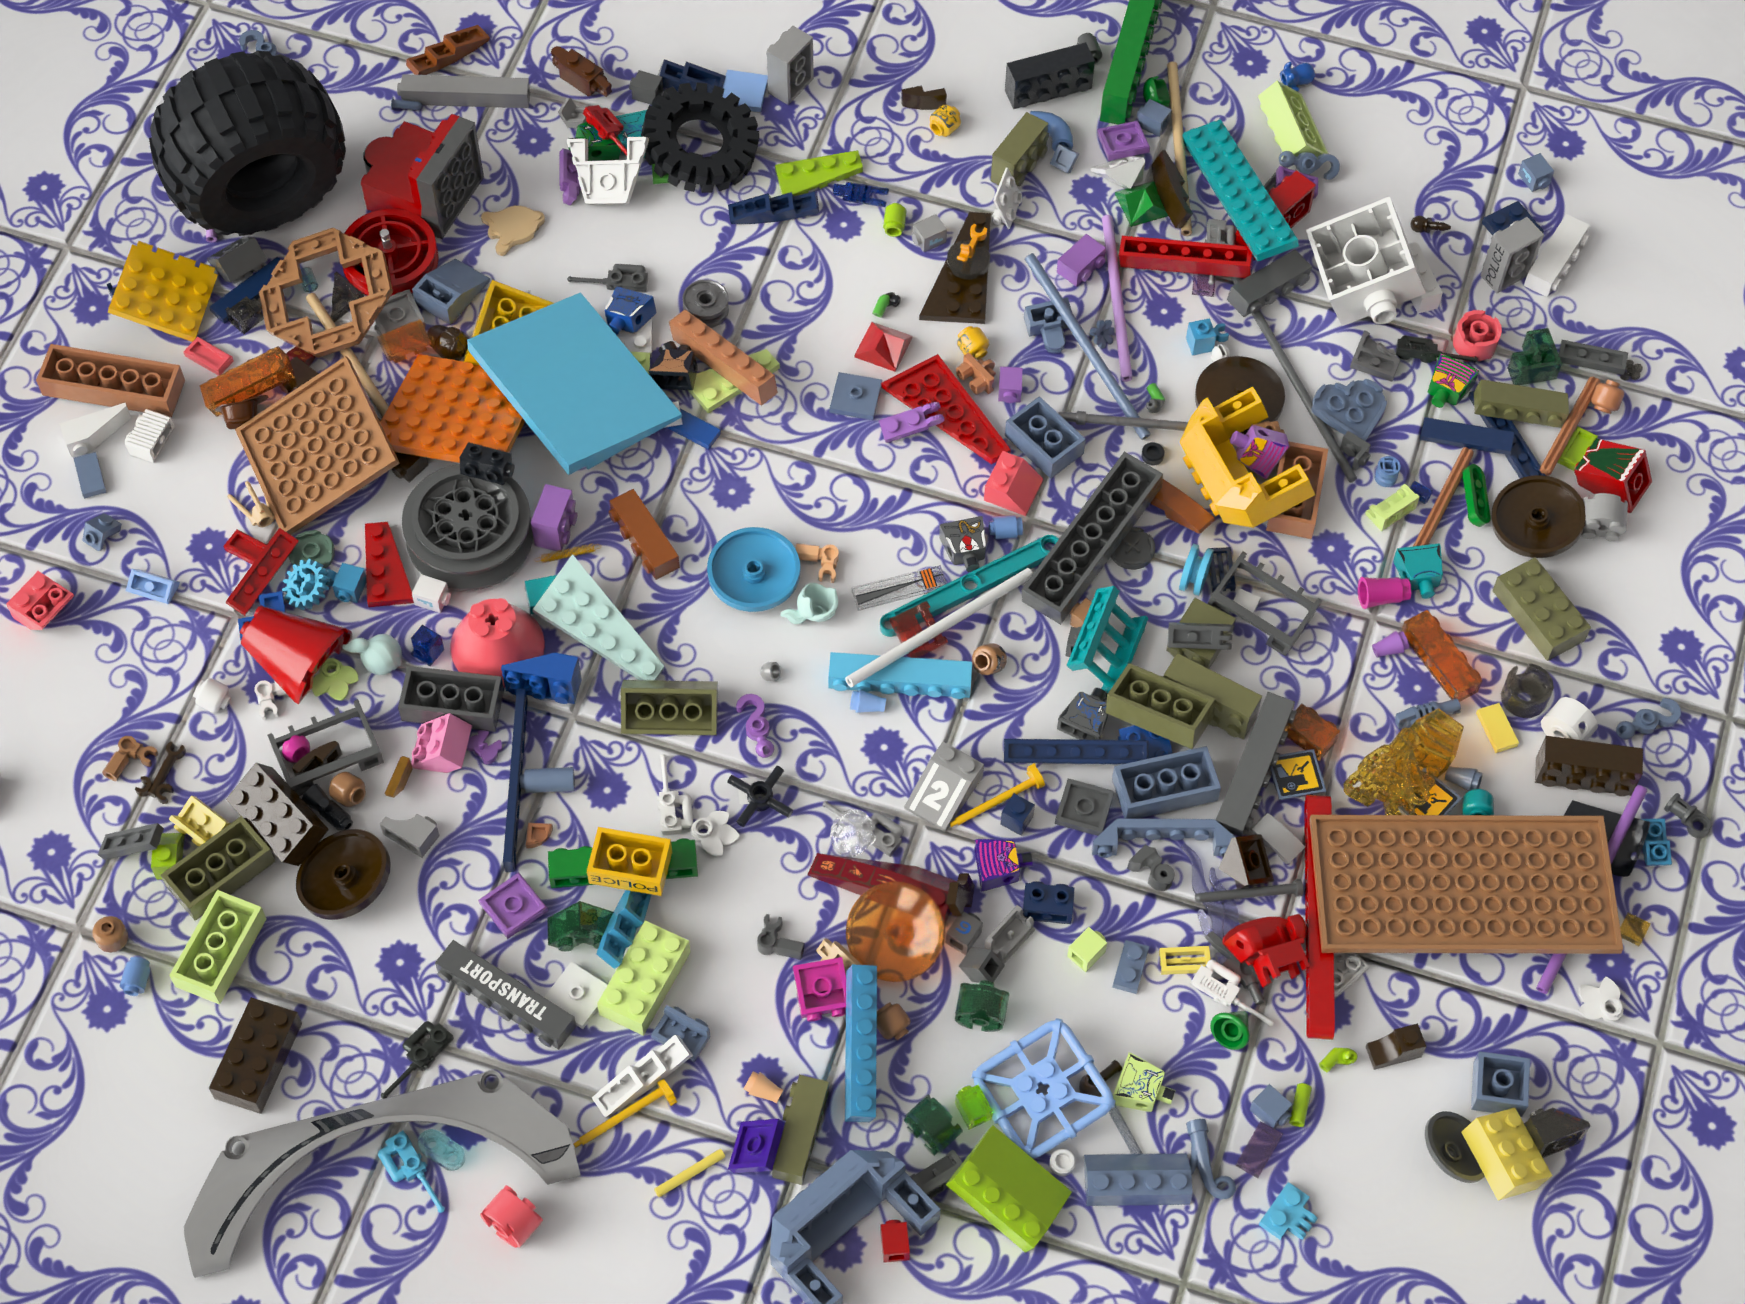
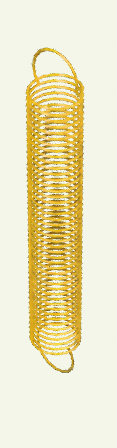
(560, 556)

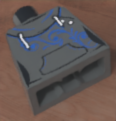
(1085, 716)

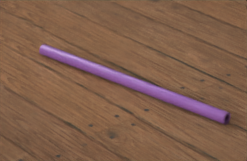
(1613, 846)

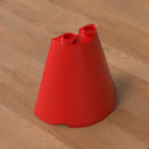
(291, 647)

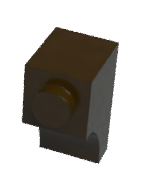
(1397, 1047)

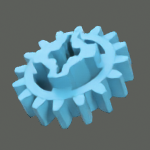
(306, 584)

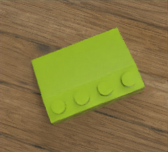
(1009, 1189)

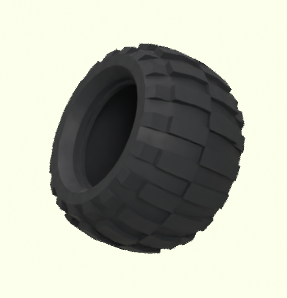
(247, 143)

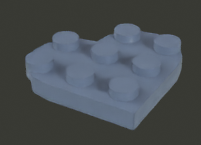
(1350, 407)

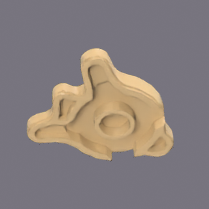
(512, 226)

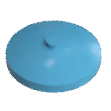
(753, 569)

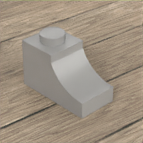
(413, 834)

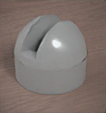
(771, 671)

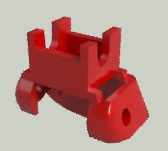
(1269, 946)

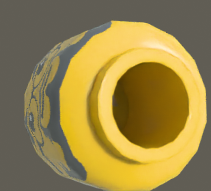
(945, 120)
(973, 341)

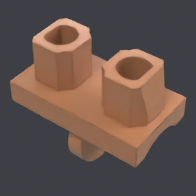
(980, 371)

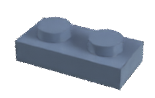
(1130, 967)

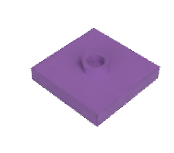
(1123, 140)
(513, 905)

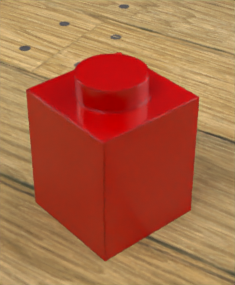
(894, 1241)

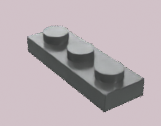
(1593, 357)
(131, 841)

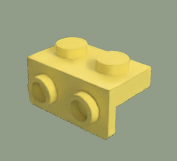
(198, 821)

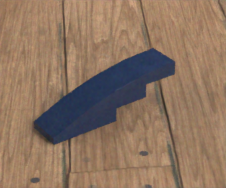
(775, 209)

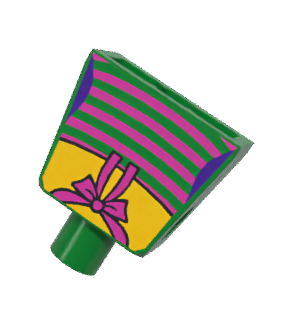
(1451, 381)

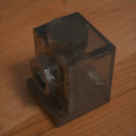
(245, 314)

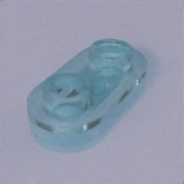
(442, 1151)

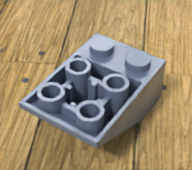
(449, 290)

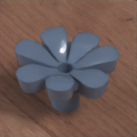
(1102, 333)

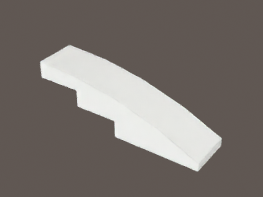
(642, 1076)

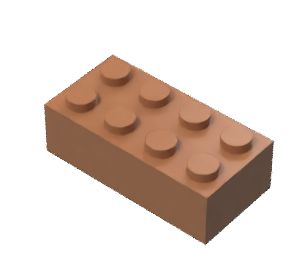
(1301, 518)

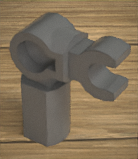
(768, 942)

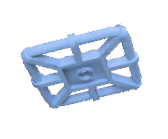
(1059, 1093)

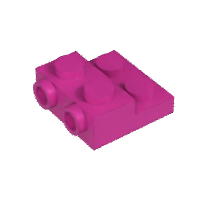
(821, 988)

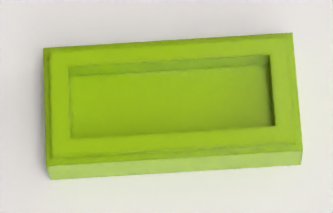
(1576, 447)

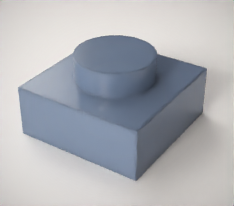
(1064, 158)

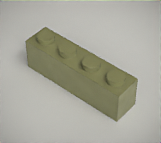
(1521, 403)
(800, 1128)

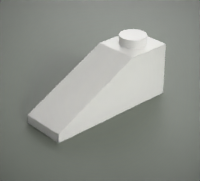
(91, 430)

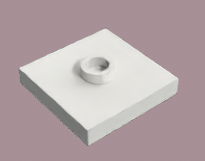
(577, 993)

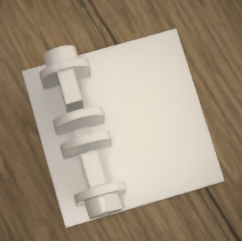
(1006, 200)

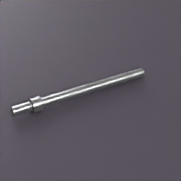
(1082, 418)

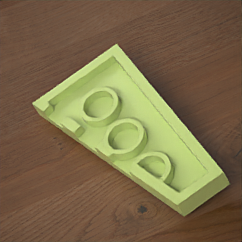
(713, 390)

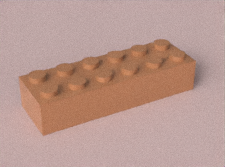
(110, 379)

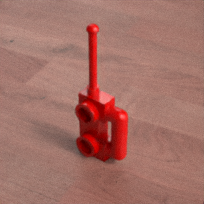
(606, 124)

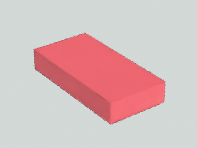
(208, 356)

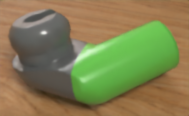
(1157, 398)

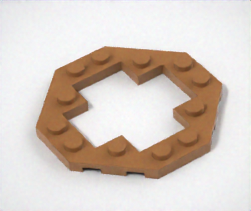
(363, 310)

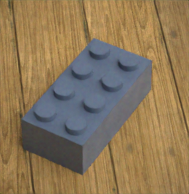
(1166, 783)

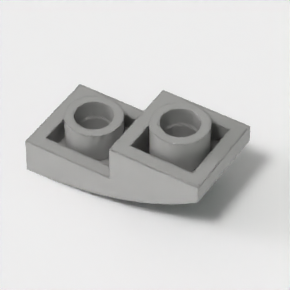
(1278, 837)

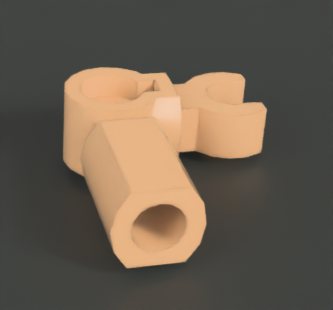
(828, 555)

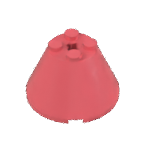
(495, 636)

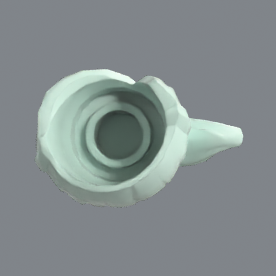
(814, 604)
(378, 654)

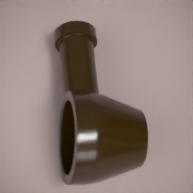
(1107, 1073)

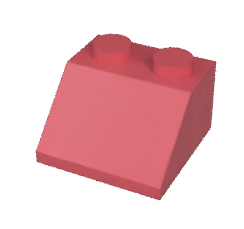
(1012, 484)

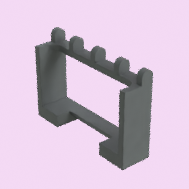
(1277, 639)
(365, 758)

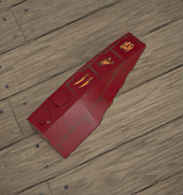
(862, 874)

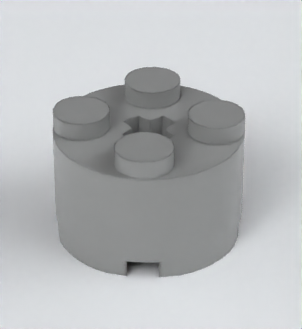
(1605, 516)

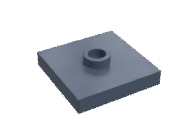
(855, 396)

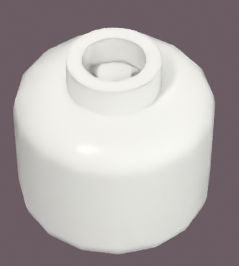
(212, 695)

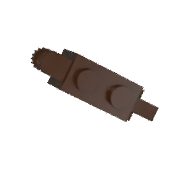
(580, 72)

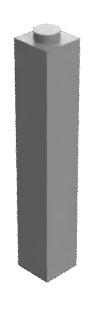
(465, 91)

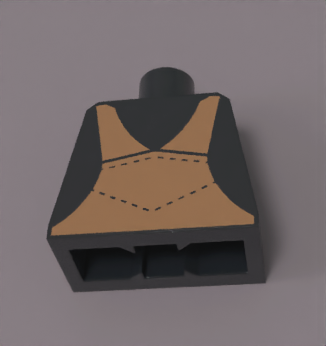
(675, 369)

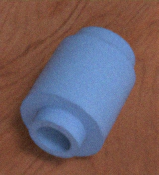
(1006, 527)
(135, 976)

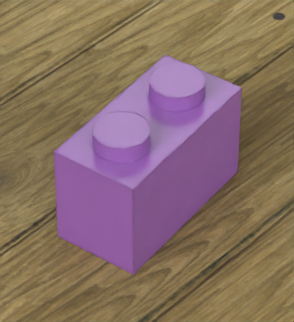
(1081, 260)

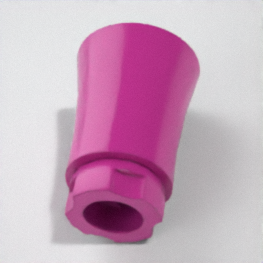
(1382, 591)

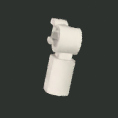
(265, 693)

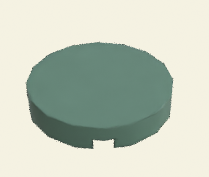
(313, 546)

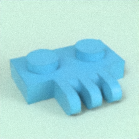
(1288, 1214)

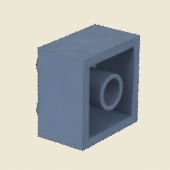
(1500, 1083)

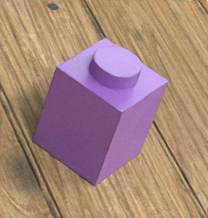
(1010, 384)

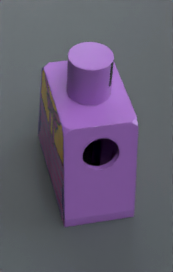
(1260, 449)

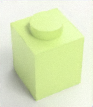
(1087, 949)

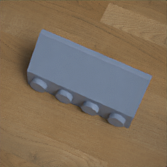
(1137, 1179)

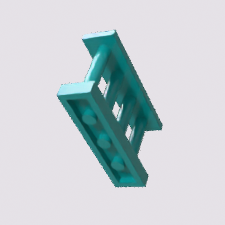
(1091, 633)

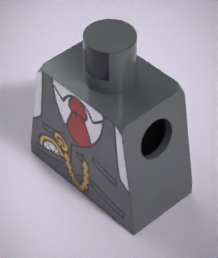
(964, 541)

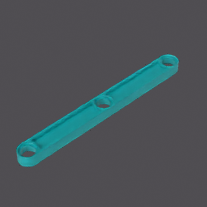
(985, 578)

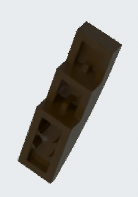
(1170, 189)

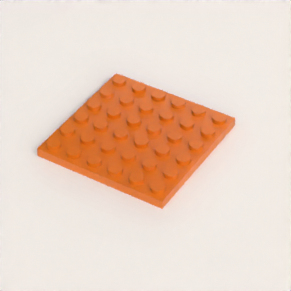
(446, 407)

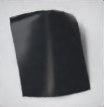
(1637, 833)

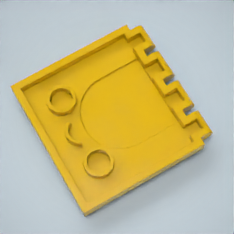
(163, 291)

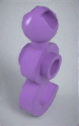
(757, 726)

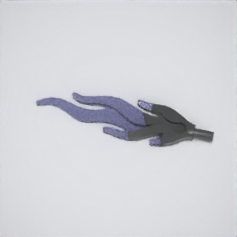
(1224, 918)

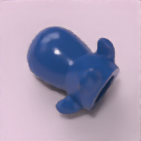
(1298, 75)

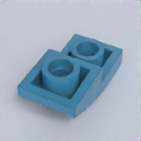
(1656, 846)

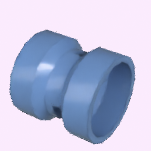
(1387, 471)

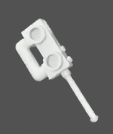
(668, 801)
(1220, 992)

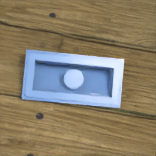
(152, 586)

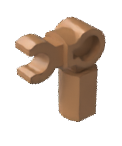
(127, 749)

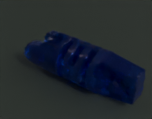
(860, 193)

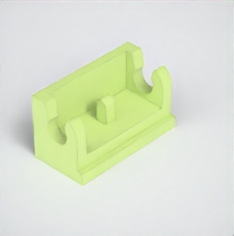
(1393, 508)

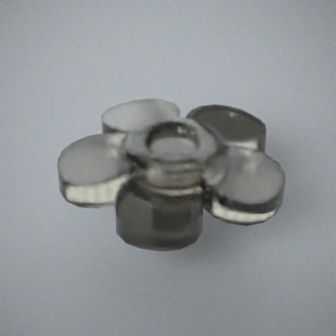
(1632, 371)

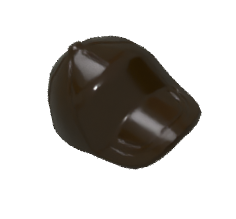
(448, 342)

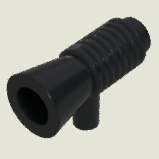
(327, 808)

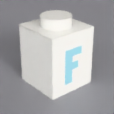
(431, 593)

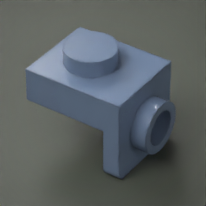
(99, 529)

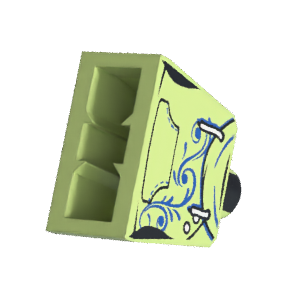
(1141, 1085)

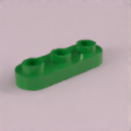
(1476, 495)

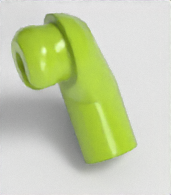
(1338, 1056)

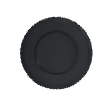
(1152, 453)

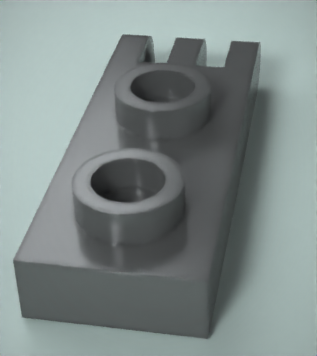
(1199, 635)

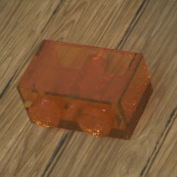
(404, 340)
(1312, 731)

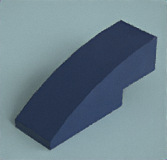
(676, 74)

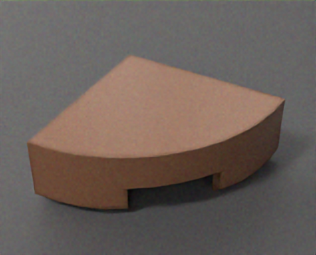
(537, 834)

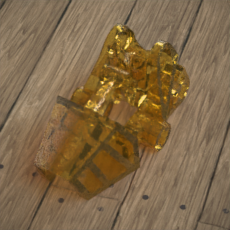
(1397, 771)

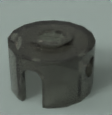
(1533, 683)

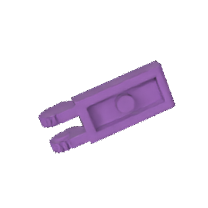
(910, 422)

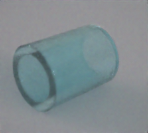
(309, 281)

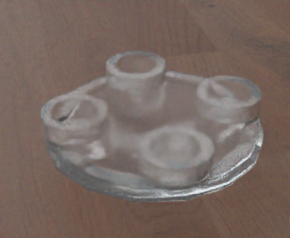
(852, 833)

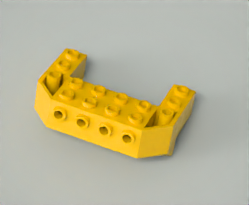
(1224, 478)

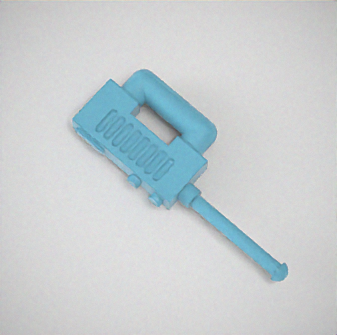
(412, 1167)

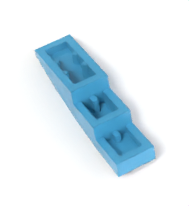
(622, 927)

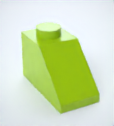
(167, 853)

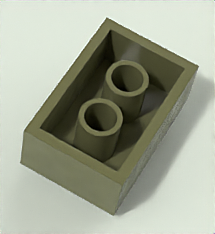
(1020, 149)

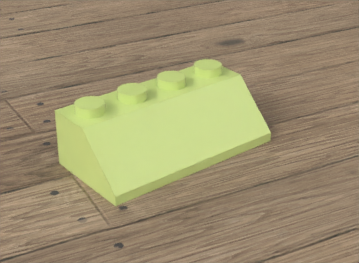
(1291, 120)

